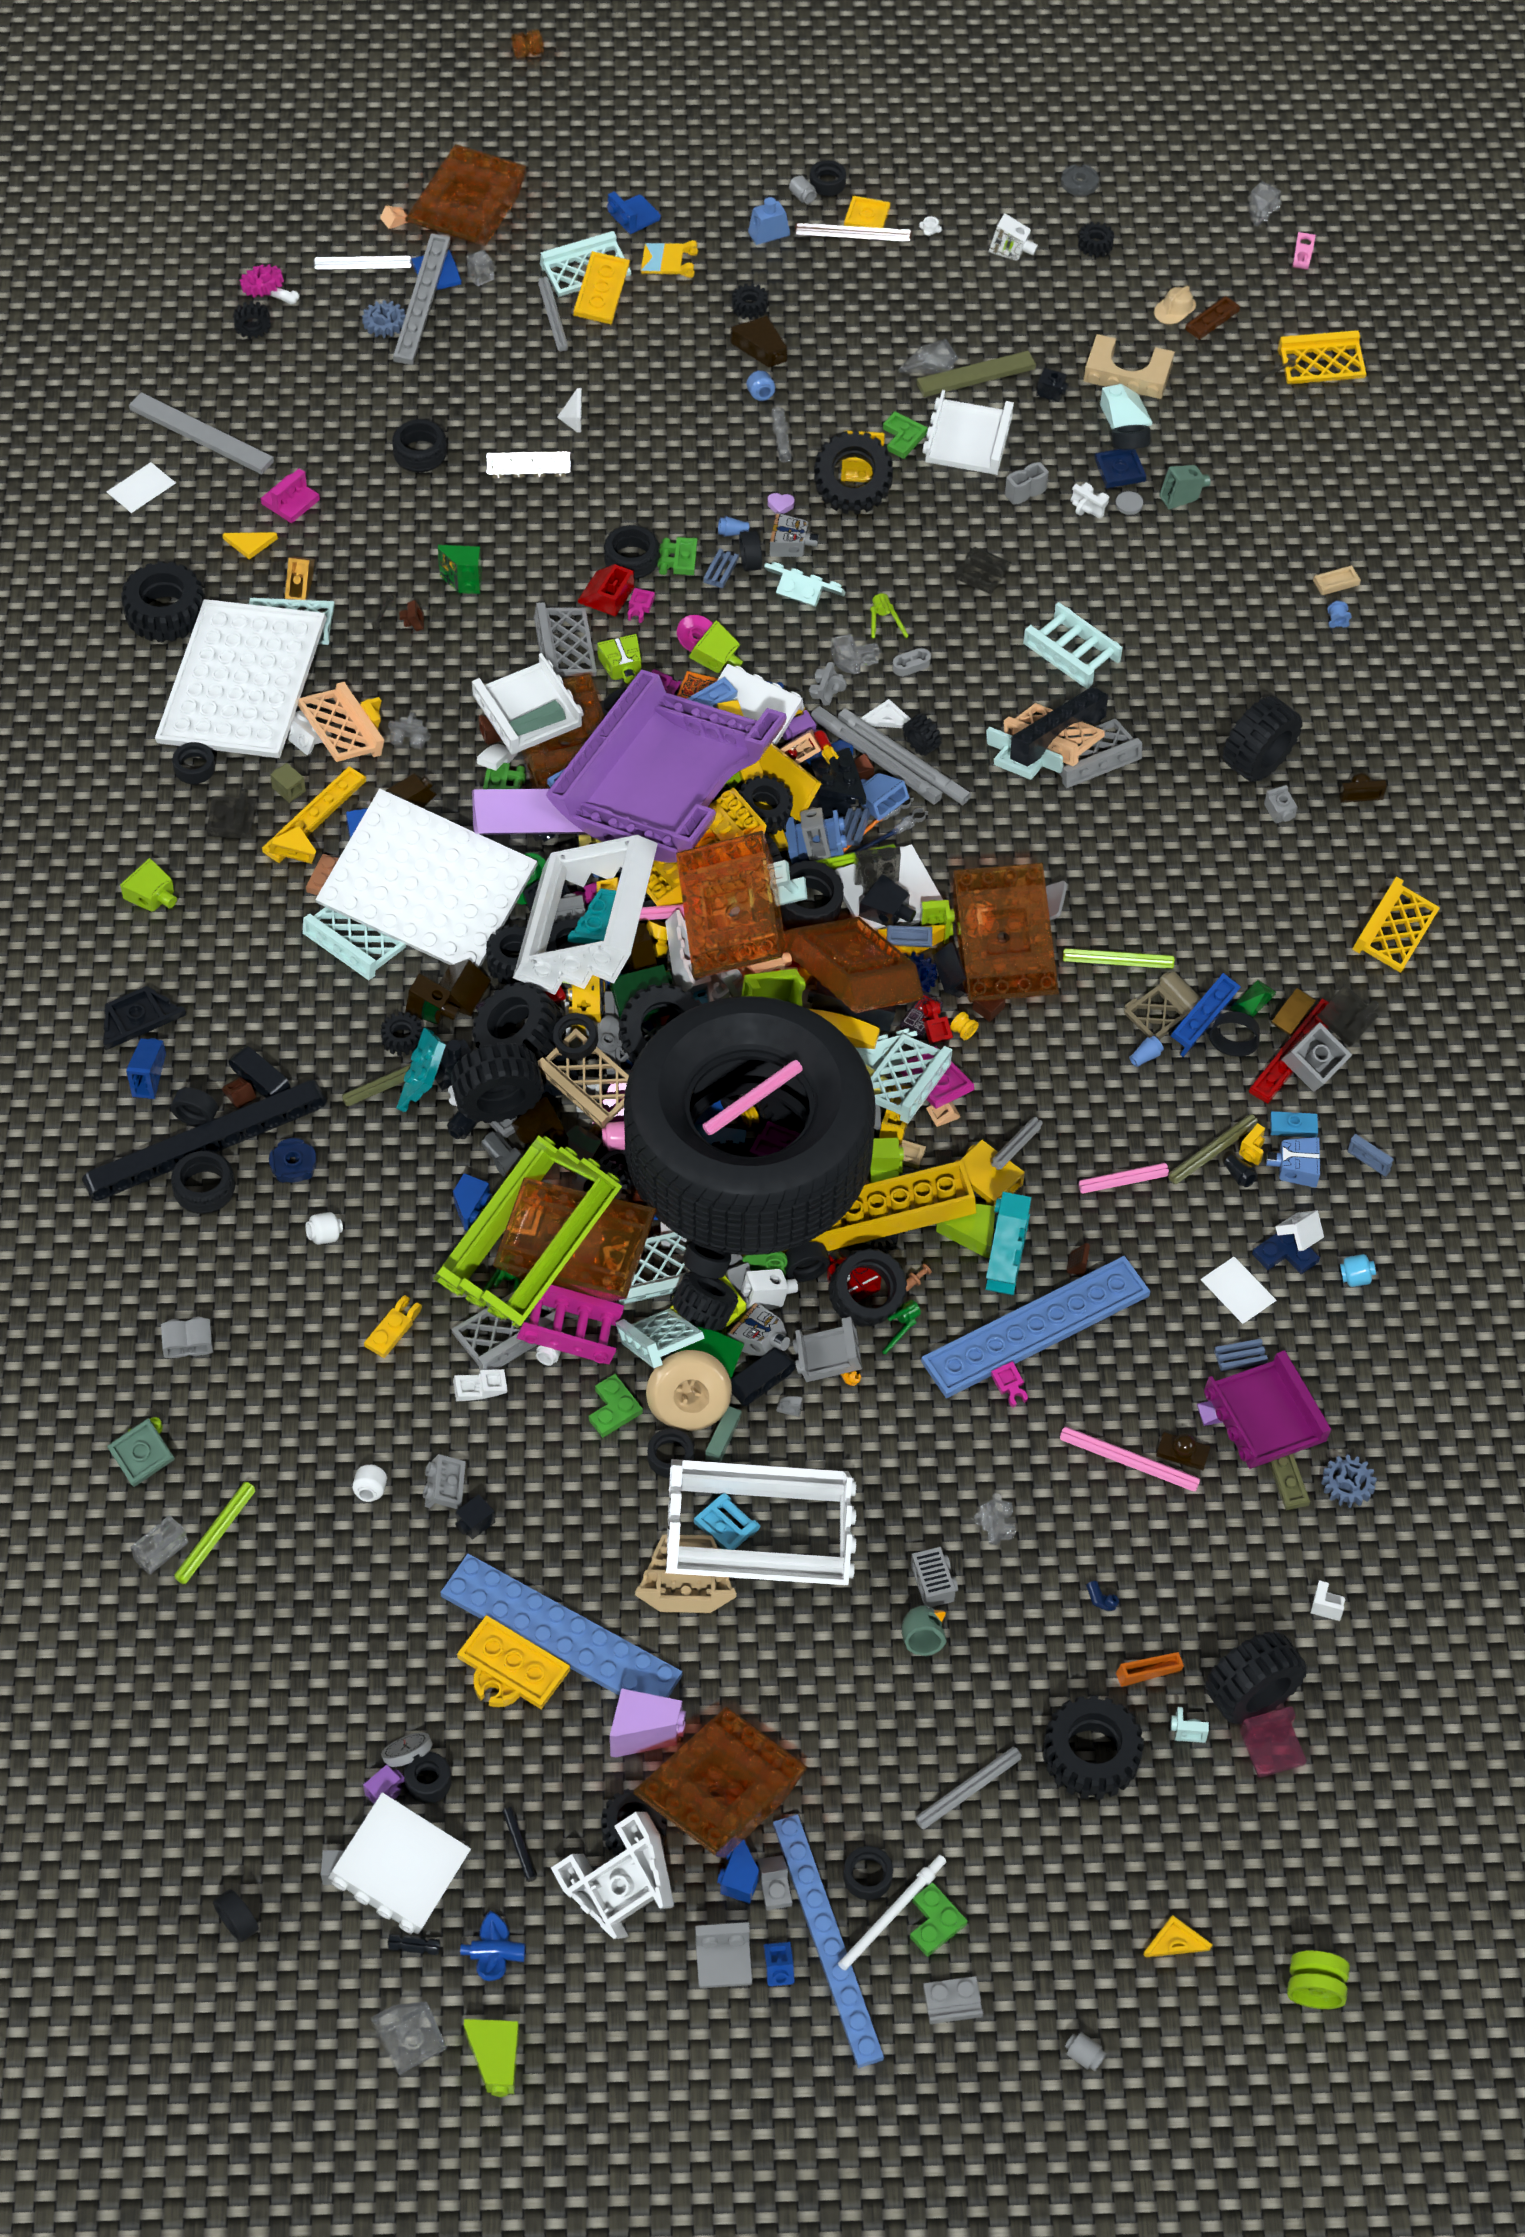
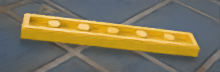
(321, 806)

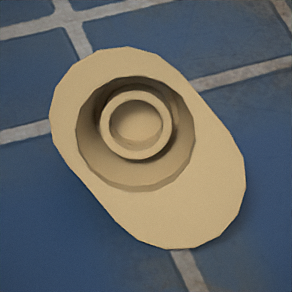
(1175, 305)

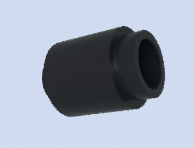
(460, 1126)

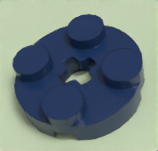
(294, 1172)

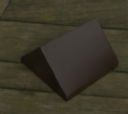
(466, 985)

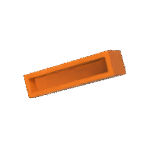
(1148, 1668)

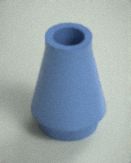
(729, 526)
(1148, 1050)

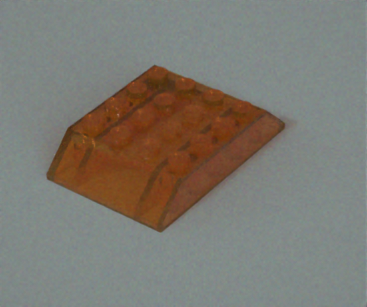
(602, 1262)

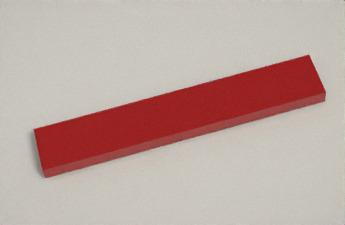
(1277, 1071)

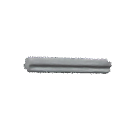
(1016, 1143)

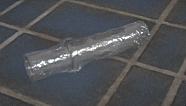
(780, 428)

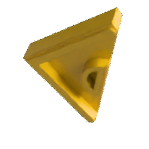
(250, 543)
(1176, 1939)

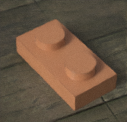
(321, 874)

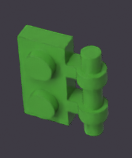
(685, 556)
(499, 778)

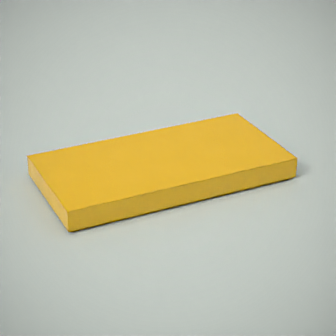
(601, 287)
(798, 780)

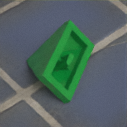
(1254, 999)

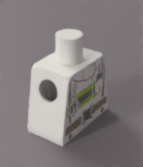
(1012, 239)

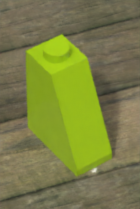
(972, 1230)
(495, 2053)

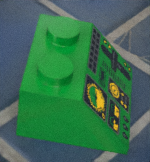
(461, 567)

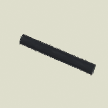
(519, 1844)

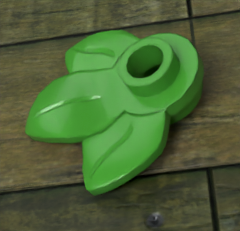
(767, 1261)

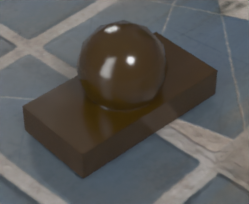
(1362, 789)
(1183, 1450)

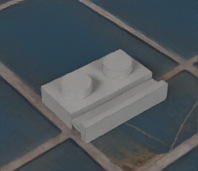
(952, 2000)

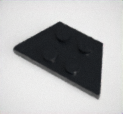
(839, 777)
(137, 1015)

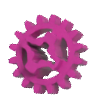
(261, 280)

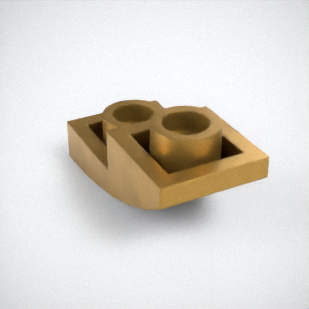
(1293, 1011)

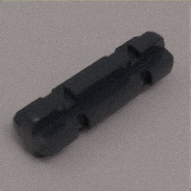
(414, 1944)

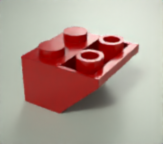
(608, 589)

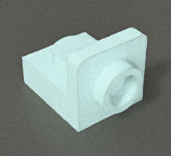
(1190, 1730)

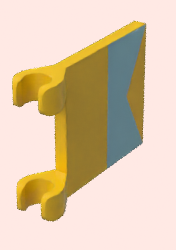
(667, 258)

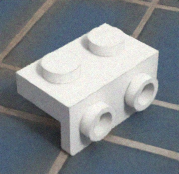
(303, 734)

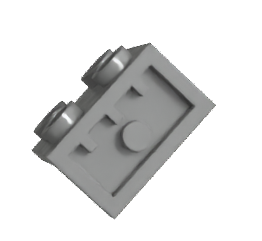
(723, 1955)

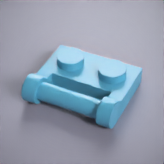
(722, 1529)

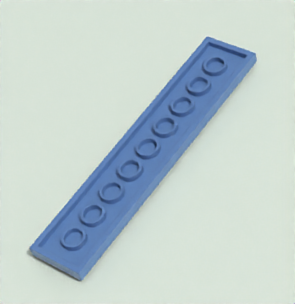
(1035, 1326)
(558, 1630)

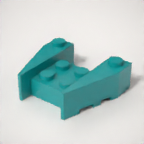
(1008, 1242)

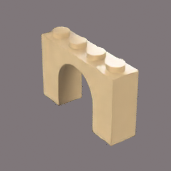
(1148, 381)

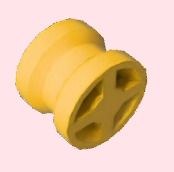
(964, 1025)

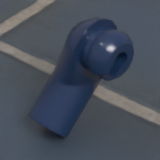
(1100, 1600)

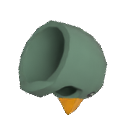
(923, 1630)

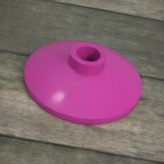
(692, 626)

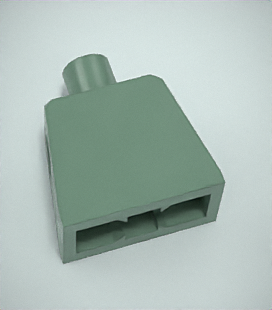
(1183, 485)

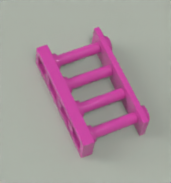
(579, 1304)

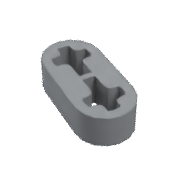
(912, 661)

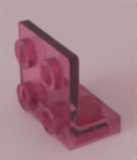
(1272, 1742)

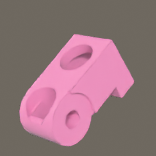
(1303, 252)

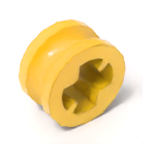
(750, 1117)

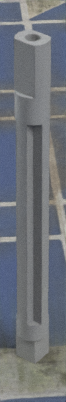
(842, 731)
(905, 757)

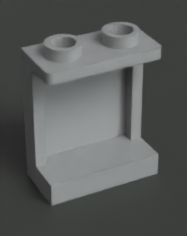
(828, 1352)

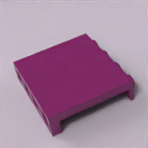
(1268, 1411)

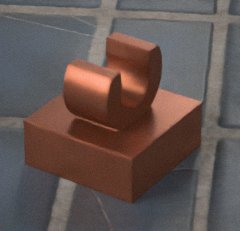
(412, 616)

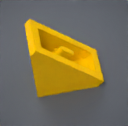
(293, 845)

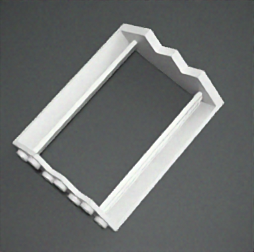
(580, 962)
(765, 1482)

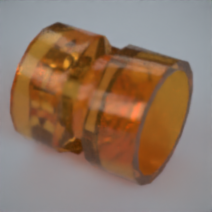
(527, 43)

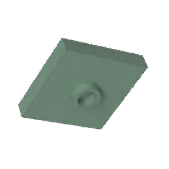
(141, 1452)

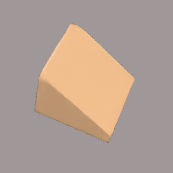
(393, 216)
(943, 1114)

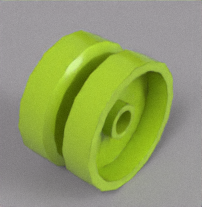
(1318, 1980)

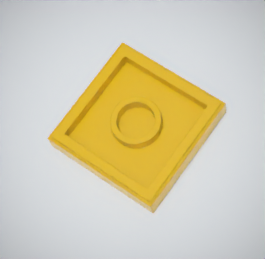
(867, 212)

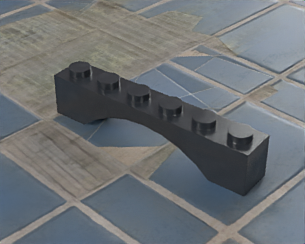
(1032, 741)

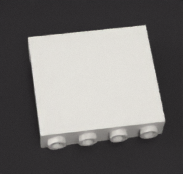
(967, 435)
(522, 693)
(758, 695)
(912, 878)
(399, 1864)

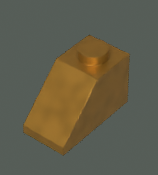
(299, 578)

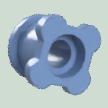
(1339, 614)

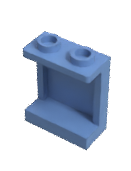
(796, 843)

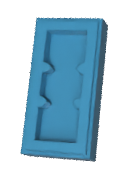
(1293, 1124)

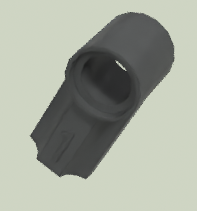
(502, 1154)

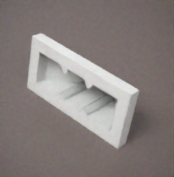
(572, 411)

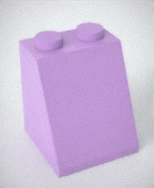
(645, 1723)

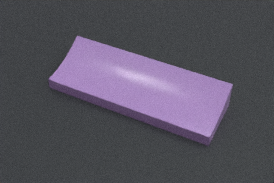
(517, 813)

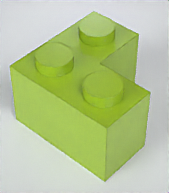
(886, 1159)

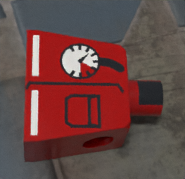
(860, 1282)

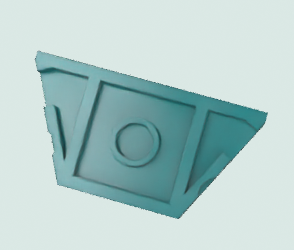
(423, 1068)

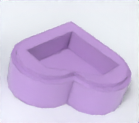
(780, 503)

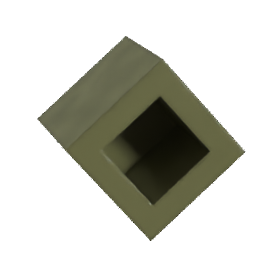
(287, 782)

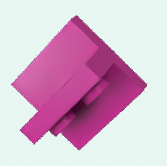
(290, 497)

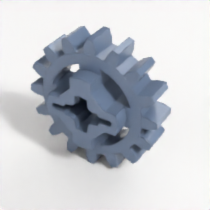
(383, 319)
(1348, 1481)

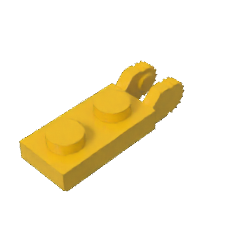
(392, 1327)

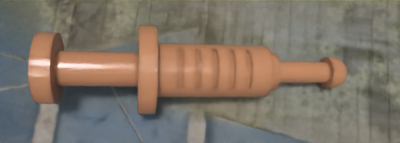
(914, 1279)

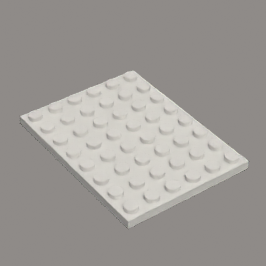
(241, 678)
(426, 881)

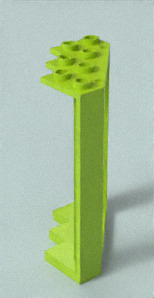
(494, 1219)

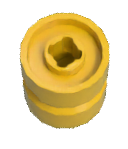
(658, 931)

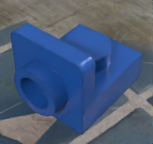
(779, 1964)

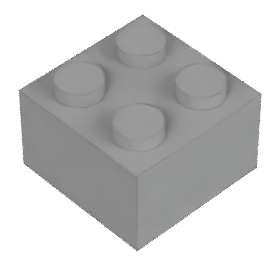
(1316, 1057)

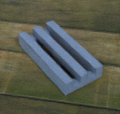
(725, 557)
(851, 820)
(1370, 1155)
(1240, 1351)

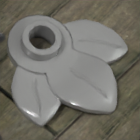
(607, 1034)

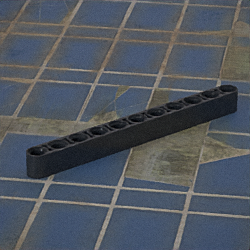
(211, 1136)

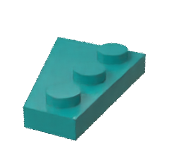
(594, 923)

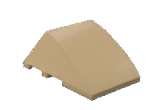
(683, 1591)

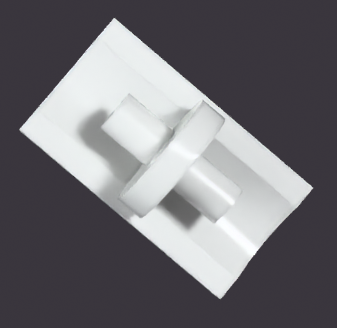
(1088, 502)

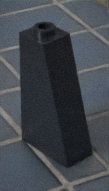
(823, 999)

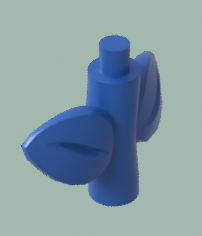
(493, 1948)

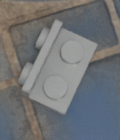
(444, 1482)

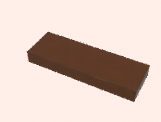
(1212, 317)

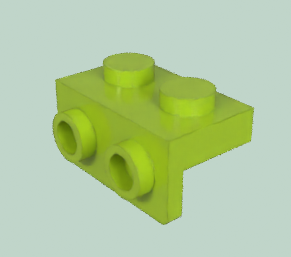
(938, 913)

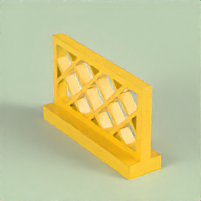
(1319, 345)
(1378, 920)

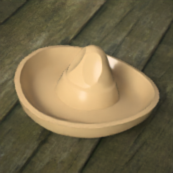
(689, 1390)

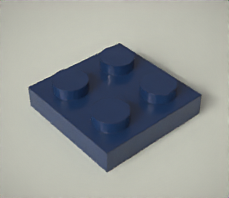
(1120, 467)

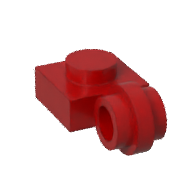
(937, 1028)

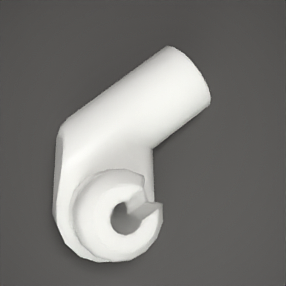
(286, 296)

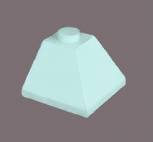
(1123, 407)

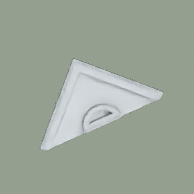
(886, 715)

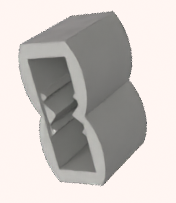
(1026, 483)
(186, 1337)

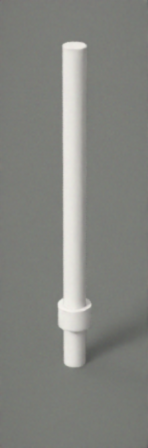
(923, 1879)

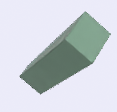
(538, 718)
(723, 1435)

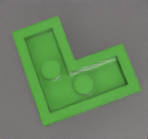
(906, 432)
(619, 1406)
(942, 1920)

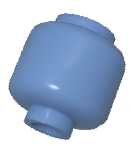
(760, 385)

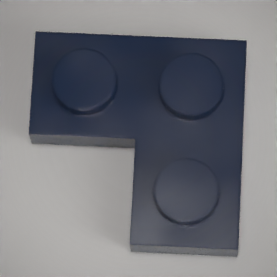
(1285, 1246)

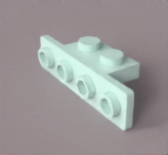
(800, 587)
(1003, 742)
(875, 1056)

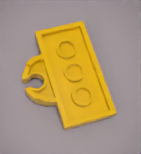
(511, 1666)

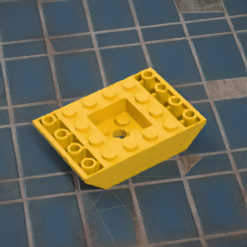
(732, 819)

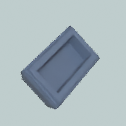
(909, 936)

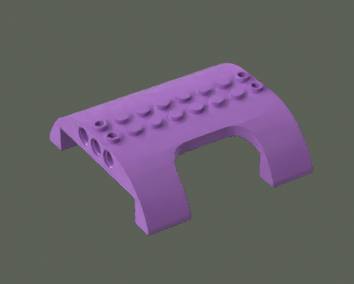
(658, 767)

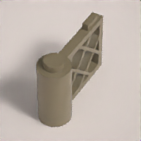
(1175, 993)

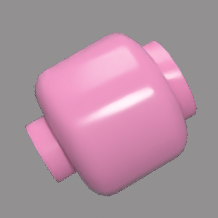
(614, 1136)

